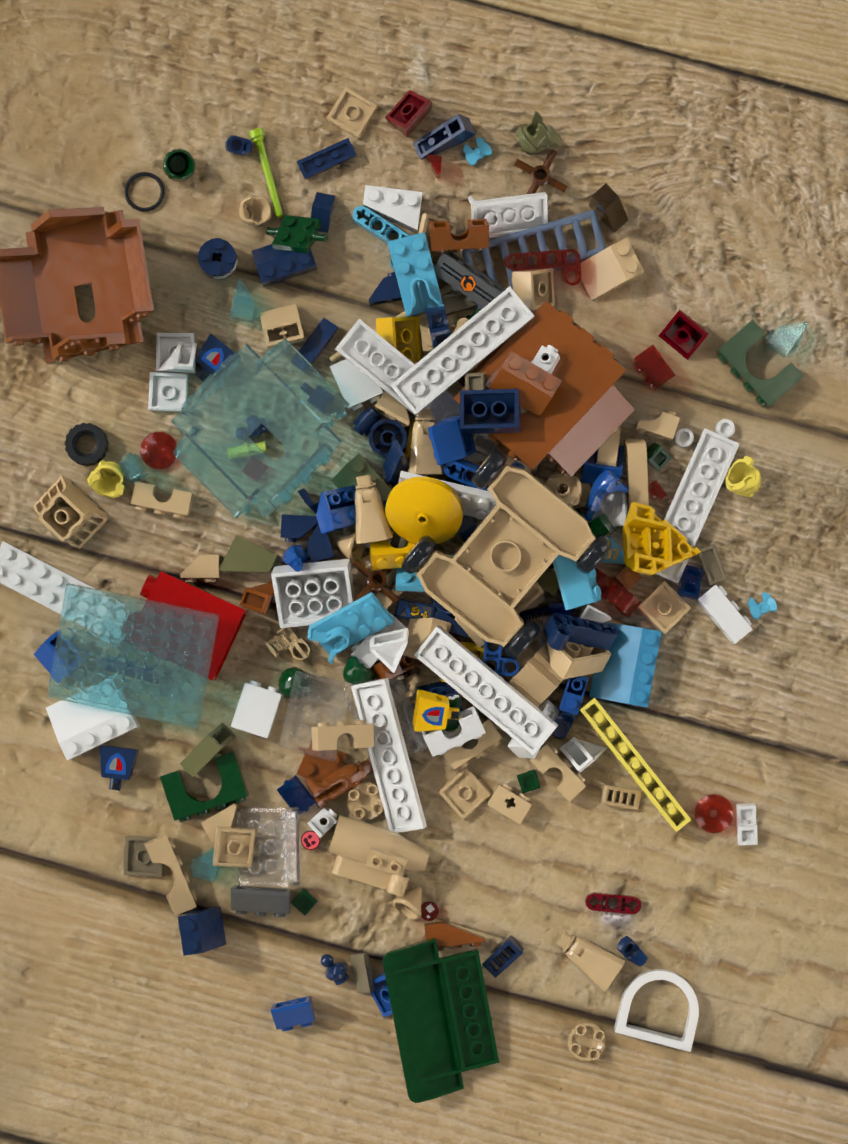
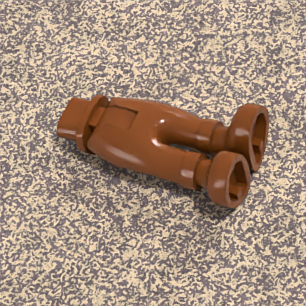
(347, 777)

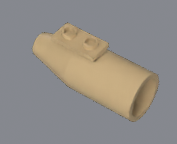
(377, 847)

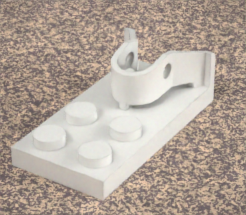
(511, 213)

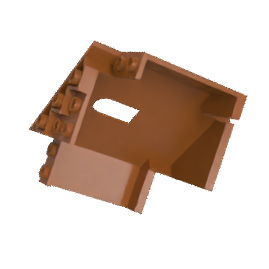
(68, 252)
(584, 405)

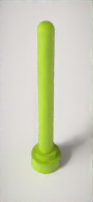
(257, 136)

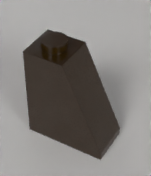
(609, 207)

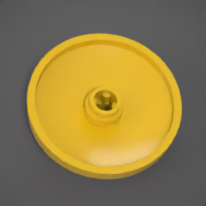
(424, 508)

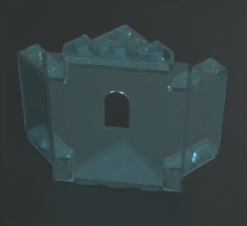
(228, 407)

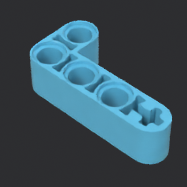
(382, 234)

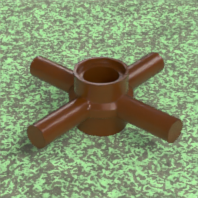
(541, 168)
(371, 586)

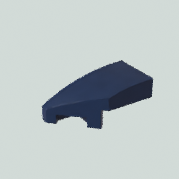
(304, 495)

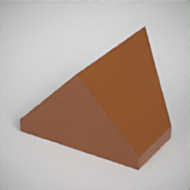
(258, 598)

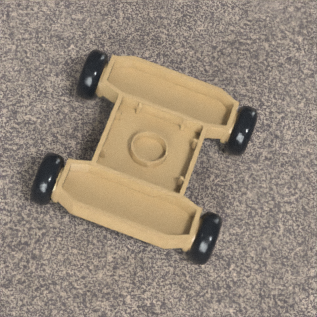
(505, 555)

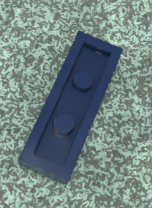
(326, 158)

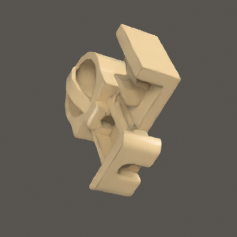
(286, 638)

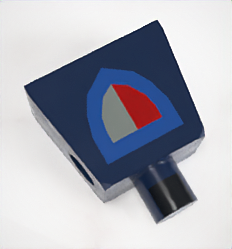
(211, 357)
(117, 764)

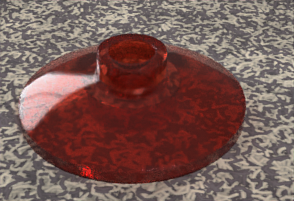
(723, 816)

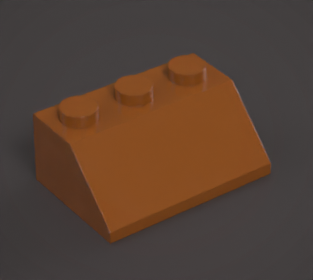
(534, 384)

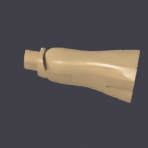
(422, 453)
(370, 513)
(592, 960)

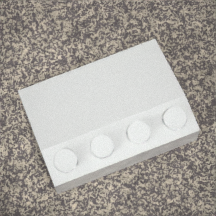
(312, 592)
(86, 727)

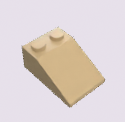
(610, 269)

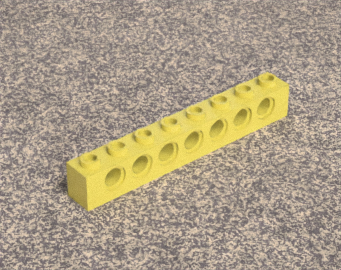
(634, 764)

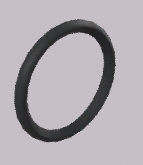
(148, 208)

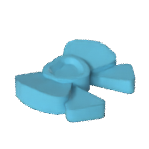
(478, 153)
(766, 606)

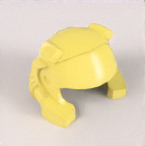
(743, 477)
(107, 479)

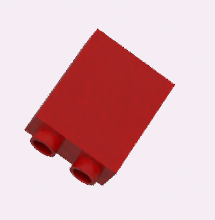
(179, 593)

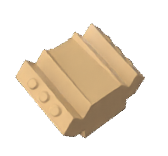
(69, 513)
(536, 678)

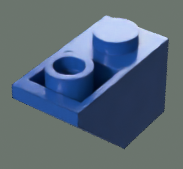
(573, 694)

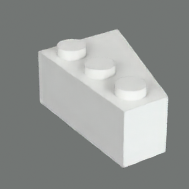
(395, 205)

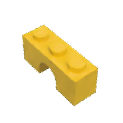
(387, 557)

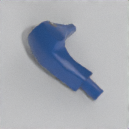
(605, 483)
(295, 557)

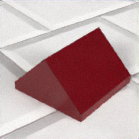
(409, 112)
(683, 334)

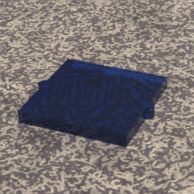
(296, 794)

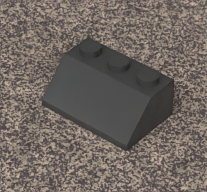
(261, 900)

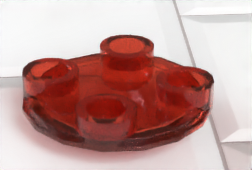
(158, 450)

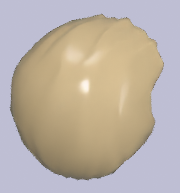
(255, 211)

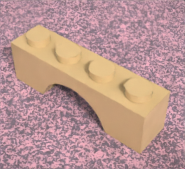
(180, 897)

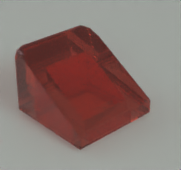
(435, 164)

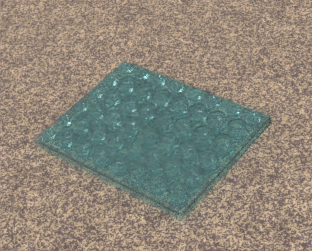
(132, 655)

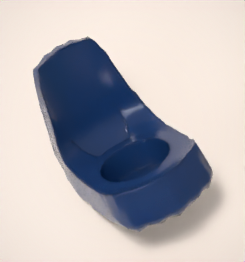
(238, 145)
(564, 721)
(631, 951)

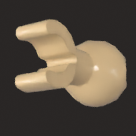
(413, 682)

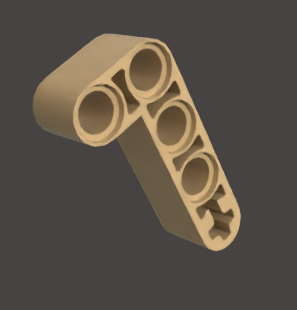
(637, 472)
(359, 872)

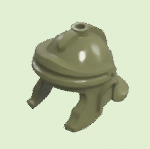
(536, 136)

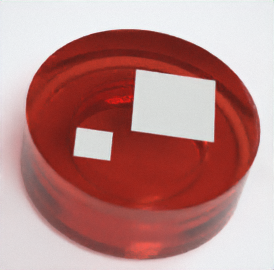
(429, 910)

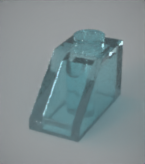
(244, 305)
(785, 337)
(133, 467)
(203, 866)

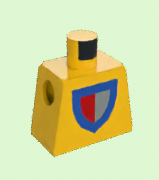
(432, 711)

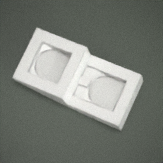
(746, 824)

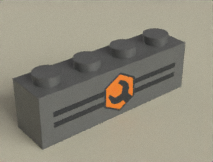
(466, 279)

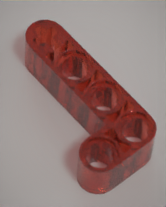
(542, 262)
(616, 594)

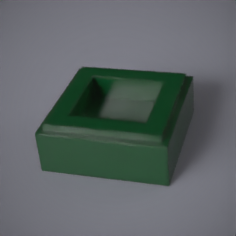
(528, 781)
(304, 901)

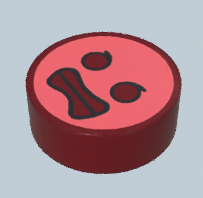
(310, 840)

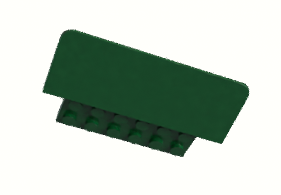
(438, 1017)

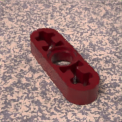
(628, 898)

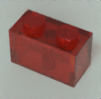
(653, 368)

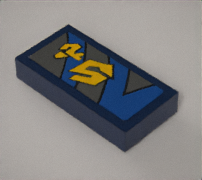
(411, 609)

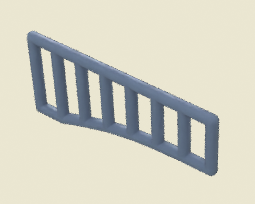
(538, 231)

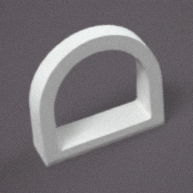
(621, 1026)

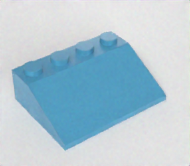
(630, 668)

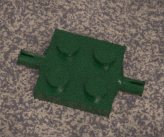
(296, 234)

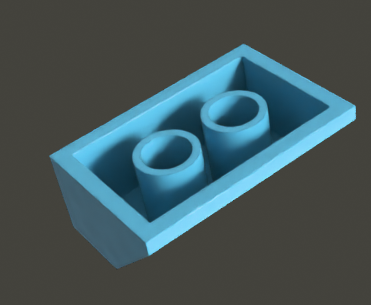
(575, 587)

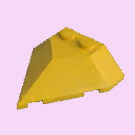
(652, 542)

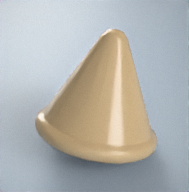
(349, 548)
(410, 904)

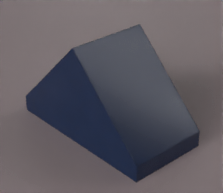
(322, 210)

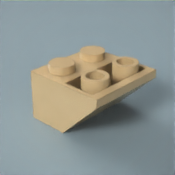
(282, 324)

